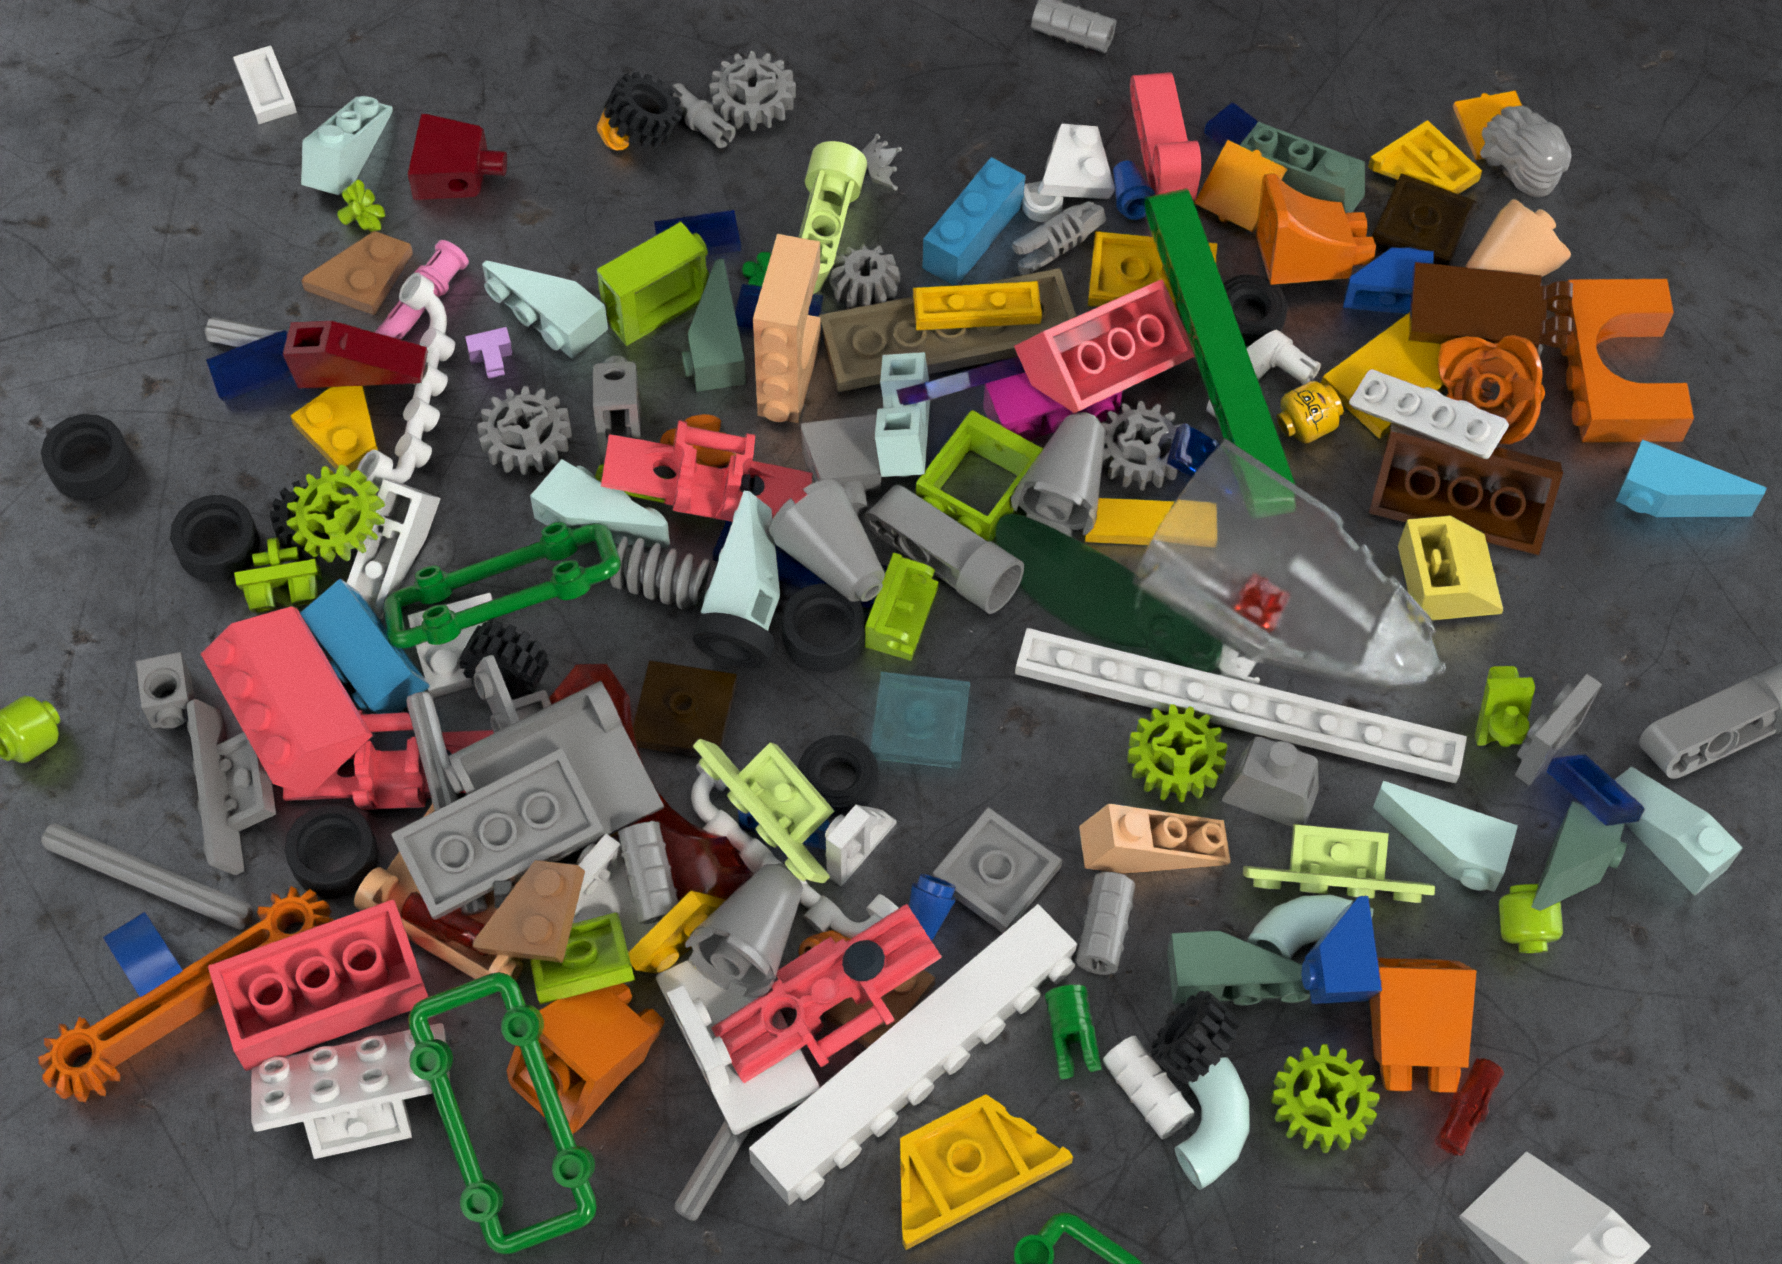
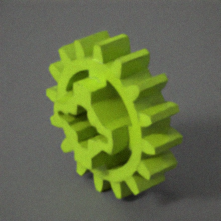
(331, 511)
(1159, 761)
(1334, 1079)

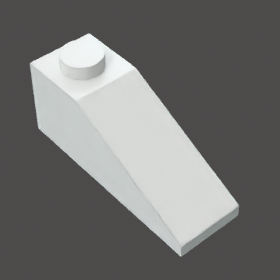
(388, 559)

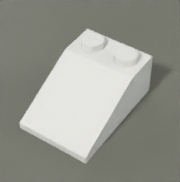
(1548, 1219)

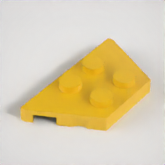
(968, 1165)

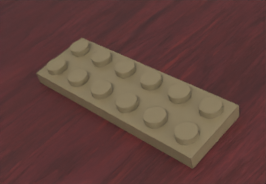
(864, 334)

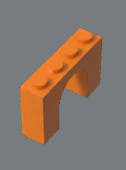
(1604, 403)

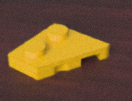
(1427, 157)
(338, 425)
(668, 938)

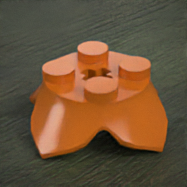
(1473, 365)

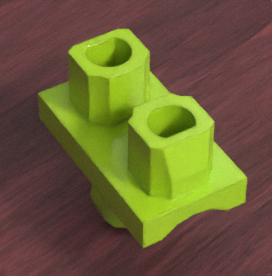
(259, 583)
(1505, 707)

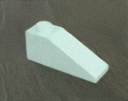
(1679, 832)
(1453, 837)

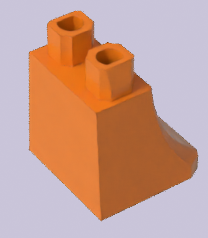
(1308, 236)
(1422, 1021)
(589, 1049)

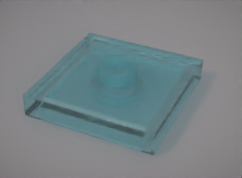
(920, 720)

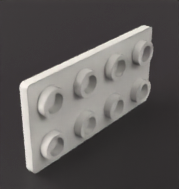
(701, 1005)
(341, 1093)

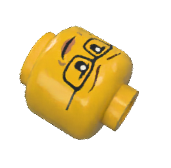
(1310, 411)

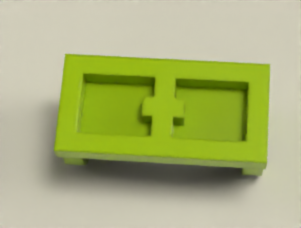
(901, 608)

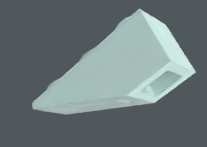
(342, 144)
(553, 305)
(578, 500)
(747, 567)

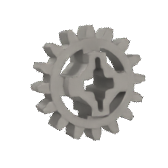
(752, 90)
(524, 430)
(1140, 447)

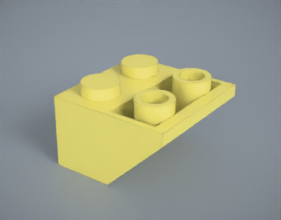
(1448, 568)

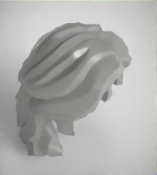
(1528, 148)

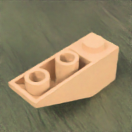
(1151, 840)

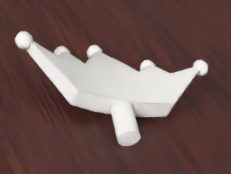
(1236, 667)

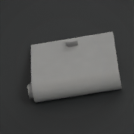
(592, 740)

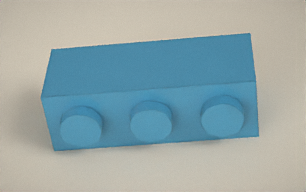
(973, 221)
(361, 650)

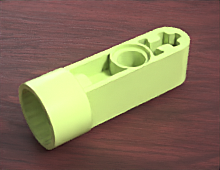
(833, 182)

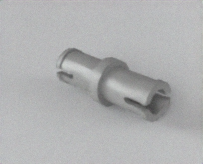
(701, 117)

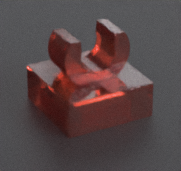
(1261, 602)

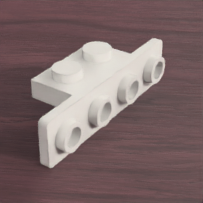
(1429, 413)

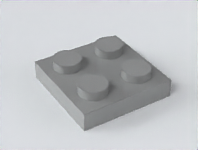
(1553, 731)
(998, 870)

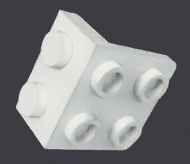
(608, 890)

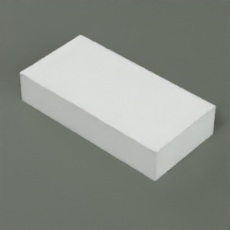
(264, 84)

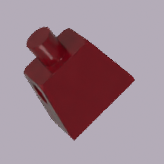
(451, 159)

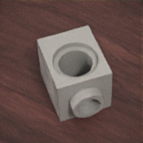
(161, 675)

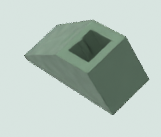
(1310, 166)
(1230, 970)

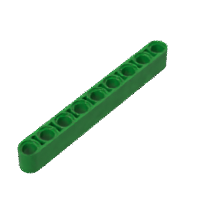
(1213, 329)

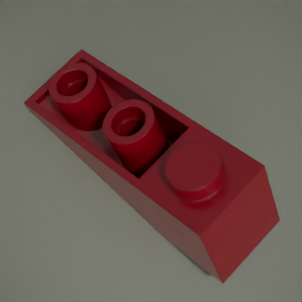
(350, 356)

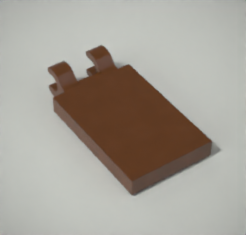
(1486, 305)

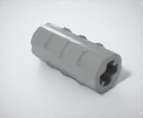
(1074, 24)
(648, 871)
(1105, 923)

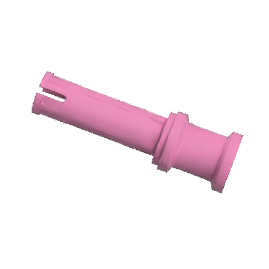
(440, 271)

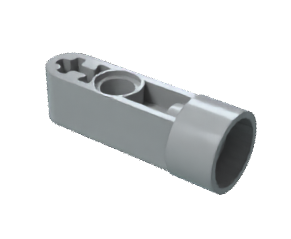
(959, 556)
(1717, 725)

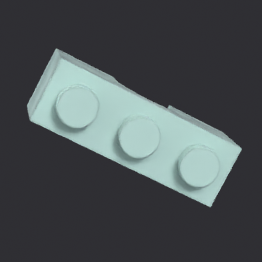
(902, 429)

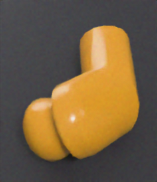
(609, 136)

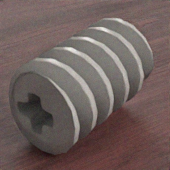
(660, 575)

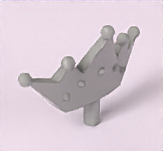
(879, 160)

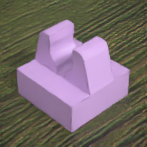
(490, 348)

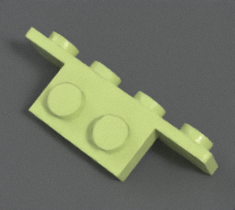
(777, 798)
(1339, 859)

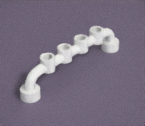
(420, 416)
(822, 911)

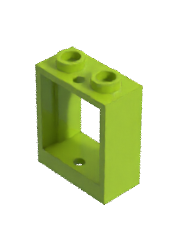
(641, 313)
(992, 443)

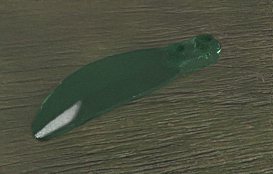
(1099, 595)

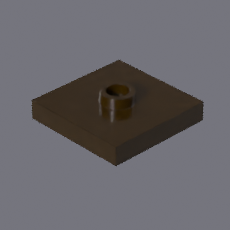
(1424, 219)
(683, 706)

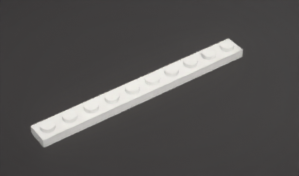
(1242, 705)

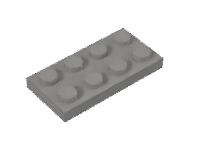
(497, 833)

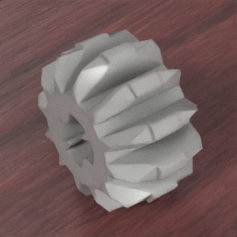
(864, 277)

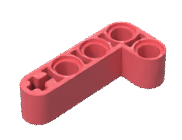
(1167, 154)

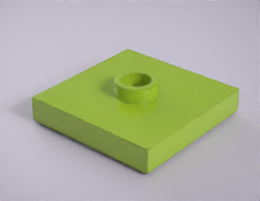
(592, 961)

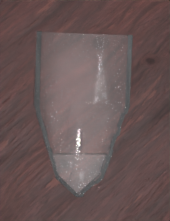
(1342, 611)

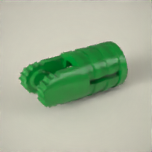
(1072, 1025)

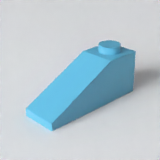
(1679, 486)

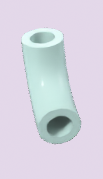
(1297, 923)
(1222, 1125)

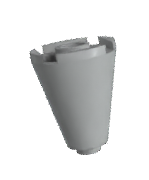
(1065, 477)
(829, 540)
(748, 932)

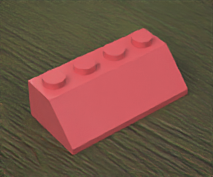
(1107, 348)
(286, 698)
(318, 985)

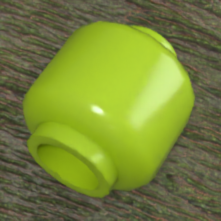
(27, 729)
(1526, 925)

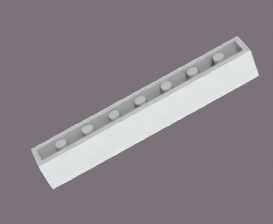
(913, 1055)

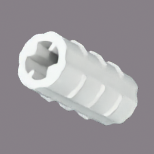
(1148, 1087)

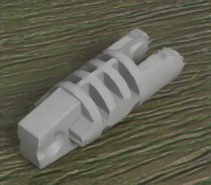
(1057, 236)

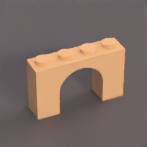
(784, 332)

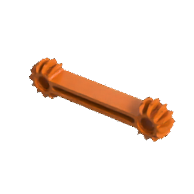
(164, 1007)

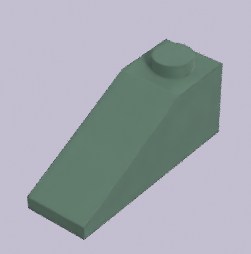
(713, 338)
(1578, 856)

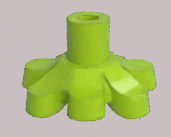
(361, 207)

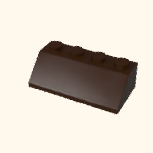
(1500, 496)

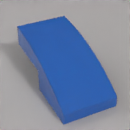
(142, 954)

